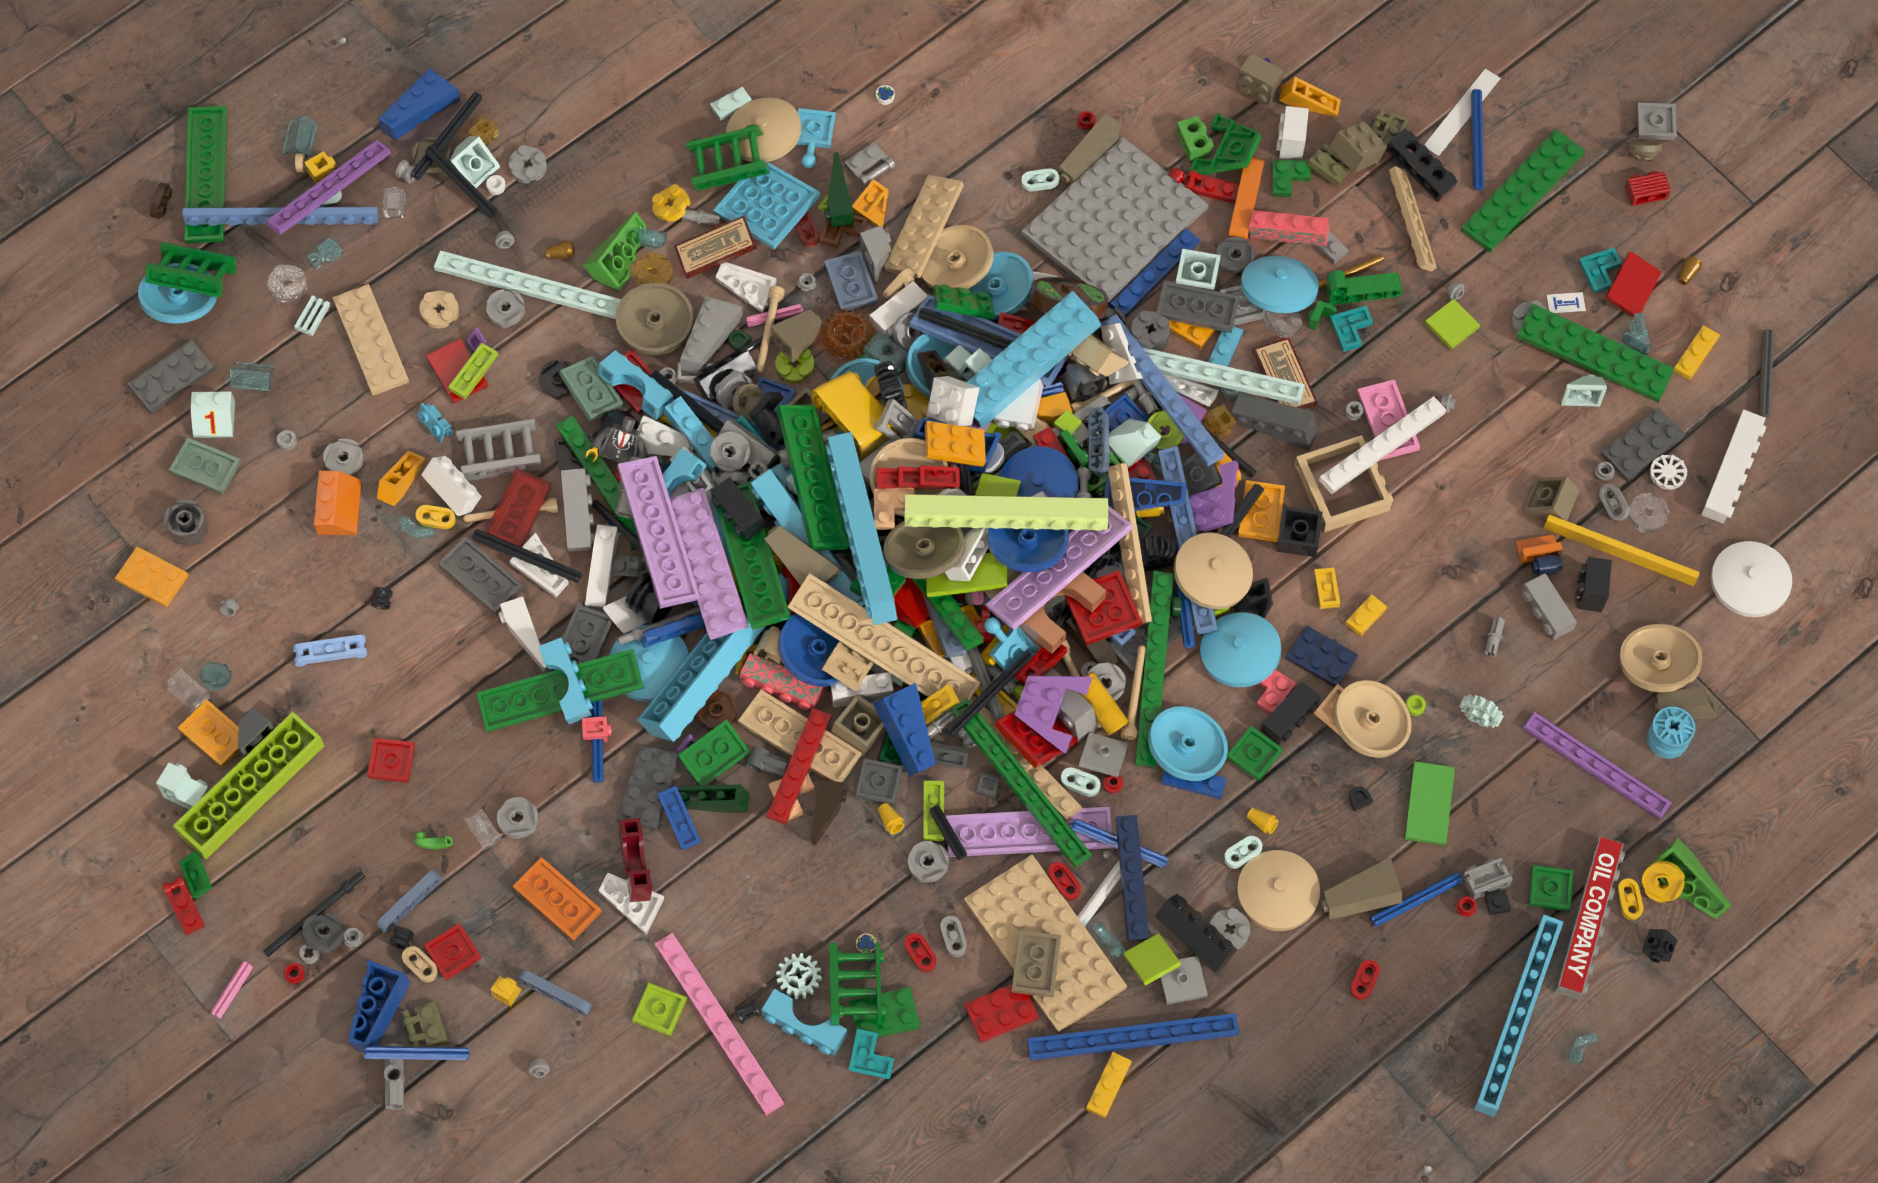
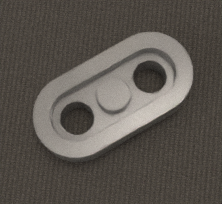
(1613, 504)
(953, 937)

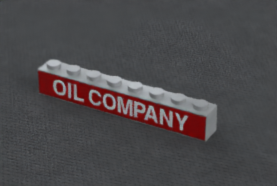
(1589, 918)

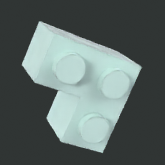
(965, 365)
(179, 787)

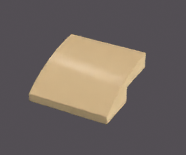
(847, 665)

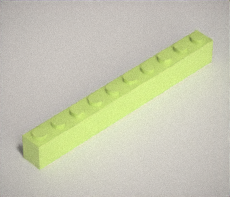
(1006, 512)

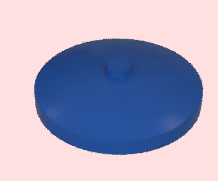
(1043, 471)
(1028, 548)
(805, 651)

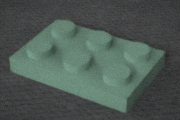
(590, 390)
(205, 466)

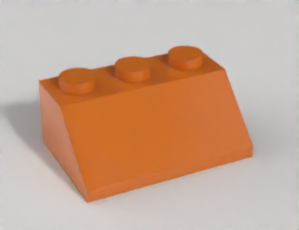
(337, 503)

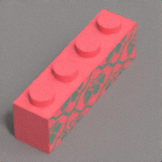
(1289, 228)
(780, 682)

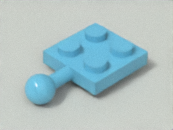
(816, 132)
(1010, 644)

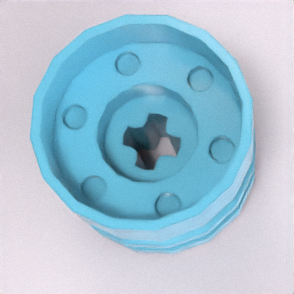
(1670, 732)

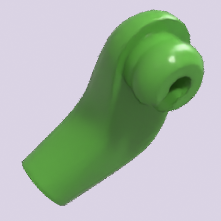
(435, 843)

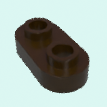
(158, 205)

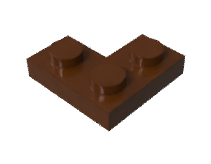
(832, 236)

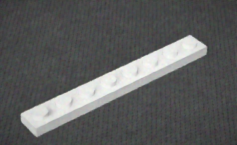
(1382, 445)

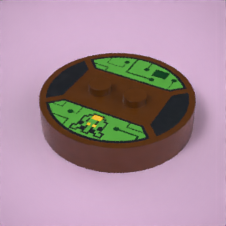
(1049, 291)

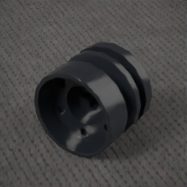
(644, 600)

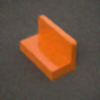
(1537, 546)

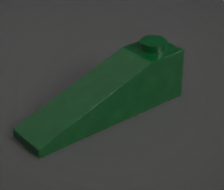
(839, 205)
(715, 798)

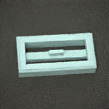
(318, 302)

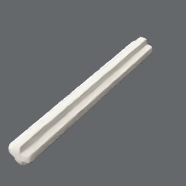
(1100, 895)

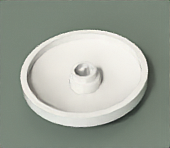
(1751, 579)

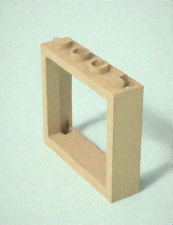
(1329, 523)

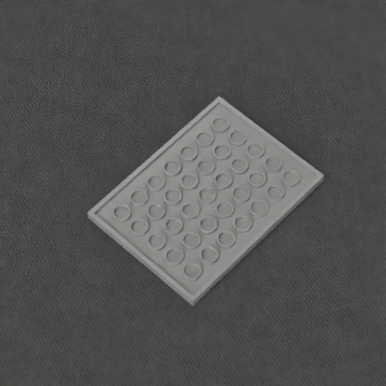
(1114, 219)

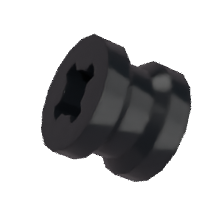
(381, 598)
(401, 937)

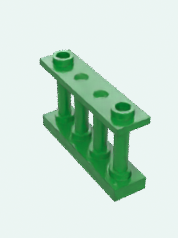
(739, 171)
(186, 280)
(837, 992)

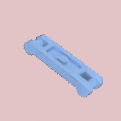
(329, 650)

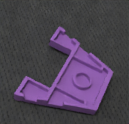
(1216, 506)
(1042, 702)

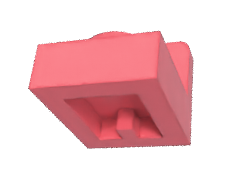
(596, 728)

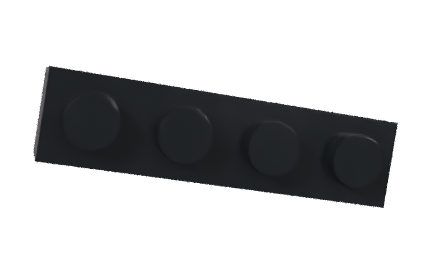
(1196, 932)

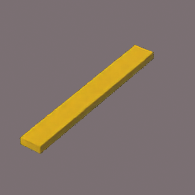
(1621, 550)

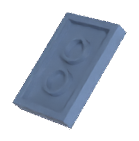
(851, 281)

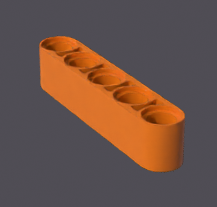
(1246, 198)

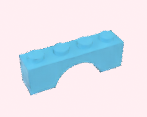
(618, 370)
(689, 425)
(683, 468)
(574, 703)
(824, 1036)

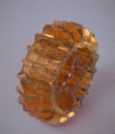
(840, 342)

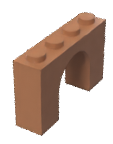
(1045, 630)

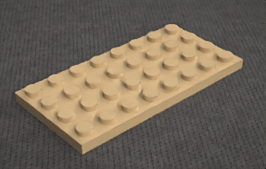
(1031, 902)

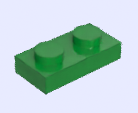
(195, 875)

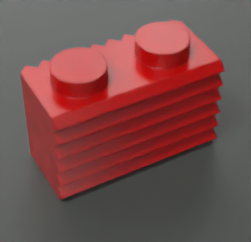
(1647, 188)

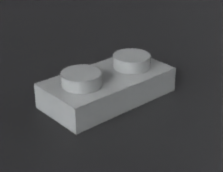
(1334, 250)

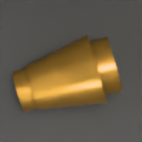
(562, 250)
(1689, 269)

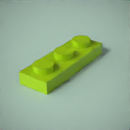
(473, 371)
(932, 796)

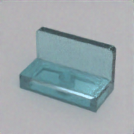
(300, 136)
(251, 376)

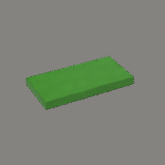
(1429, 803)

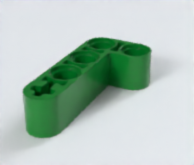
(1362, 288)

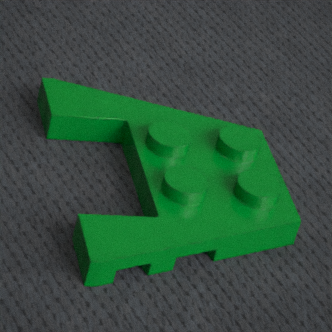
(1234, 150)

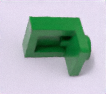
(1321, 309)

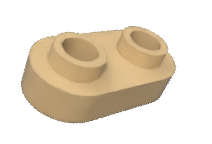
(899, 283)
(420, 965)

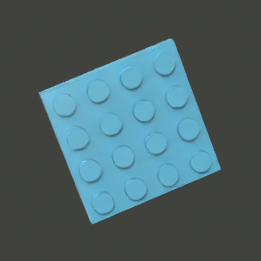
(769, 204)

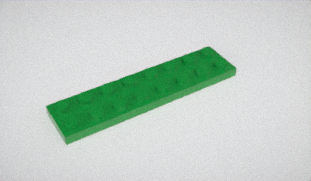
(206, 168)
(1523, 190)
(1595, 352)
(812, 477)
(756, 572)
(541, 694)

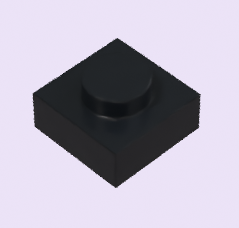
(1497, 902)

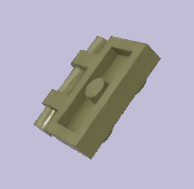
(1393, 125)
(1327, 167)
(430, 1023)

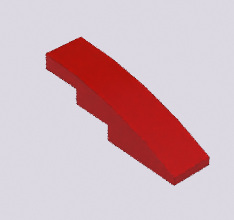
(918, 477)

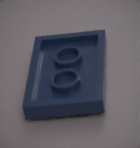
(1321, 656)

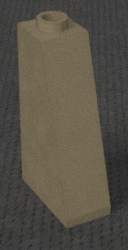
(1090, 149)
(800, 557)
(1364, 892)

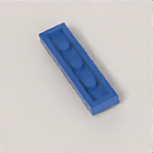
(672, 629)

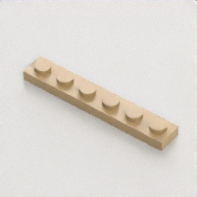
(1412, 219)

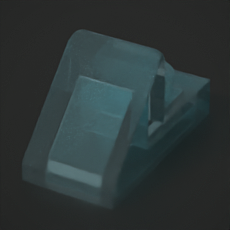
(1638, 337)

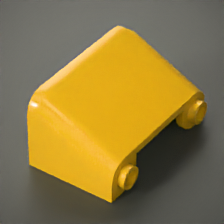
(852, 410)

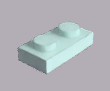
(730, 103)

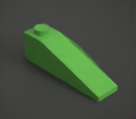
(613, 258)
(1698, 885)

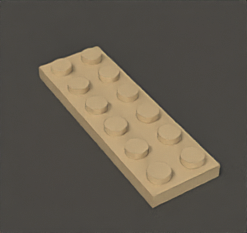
(924, 225)
(370, 340)
(782, 729)

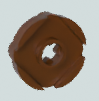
(722, 701)

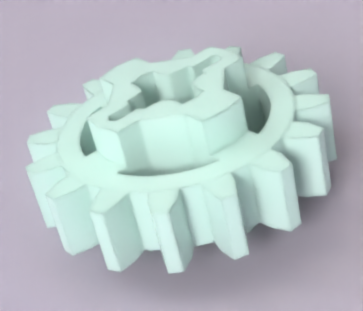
(1481, 711)
(791, 979)

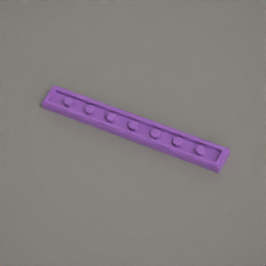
(328, 187)
(1597, 765)

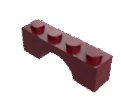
(634, 862)

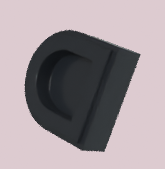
(1359, 798)

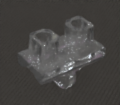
(483, 830)

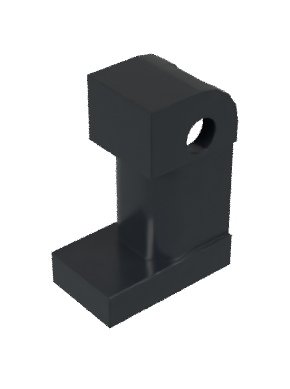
(767, 418)

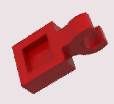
(979, 625)

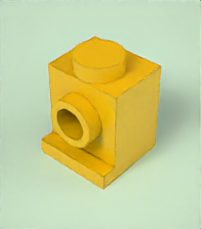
(320, 166)
(505, 990)

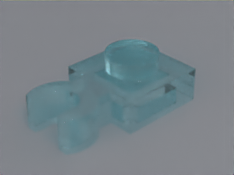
(326, 251)

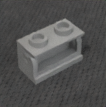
(1486, 878)

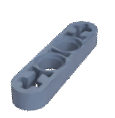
(1095, 442)
(409, 901)
(554, 992)

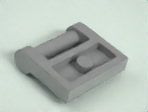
(865, 161)
(899, 419)

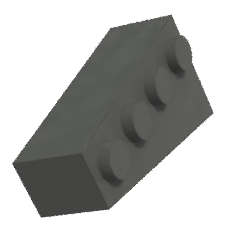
(1276, 420)

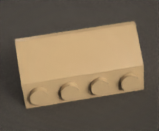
(1098, 356)

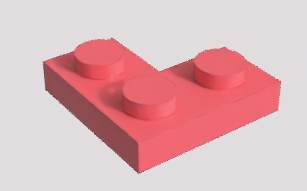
(1277, 689)

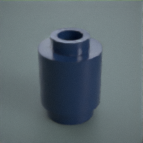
(1546, 564)

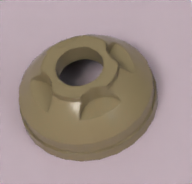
(1644, 149)
(752, 395)

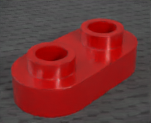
(1064, 882)
(921, 953)
(1365, 981)

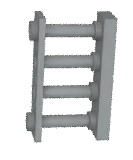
(495, 468)

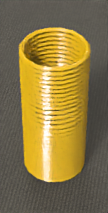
(1108, 716)

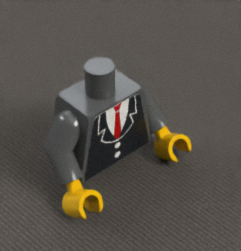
(619, 442)

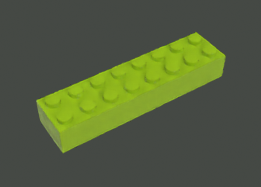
(248, 785)

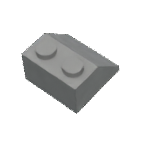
(875, 250)

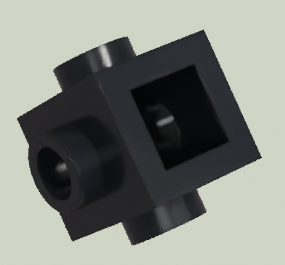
(1659, 945)

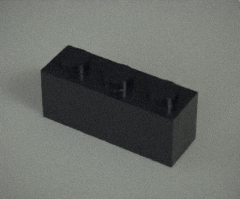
(711, 377)
(737, 509)
(1290, 713)

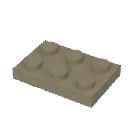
(1036, 963)

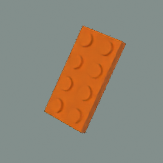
(557, 899)

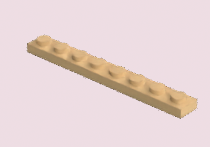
(1130, 543)
(1055, 793)

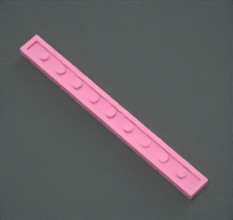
(719, 1024)

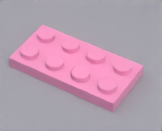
(1383, 409)

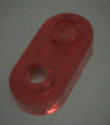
(807, 230)

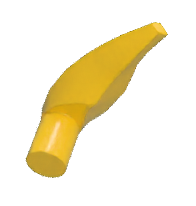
(739, 664)

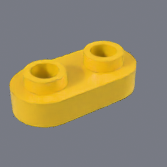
(436, 518)
(1630, 900)

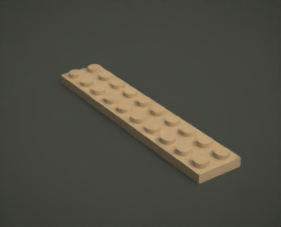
(880, 642)

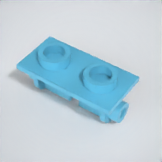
(429, 416)

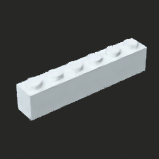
(1733, 467)

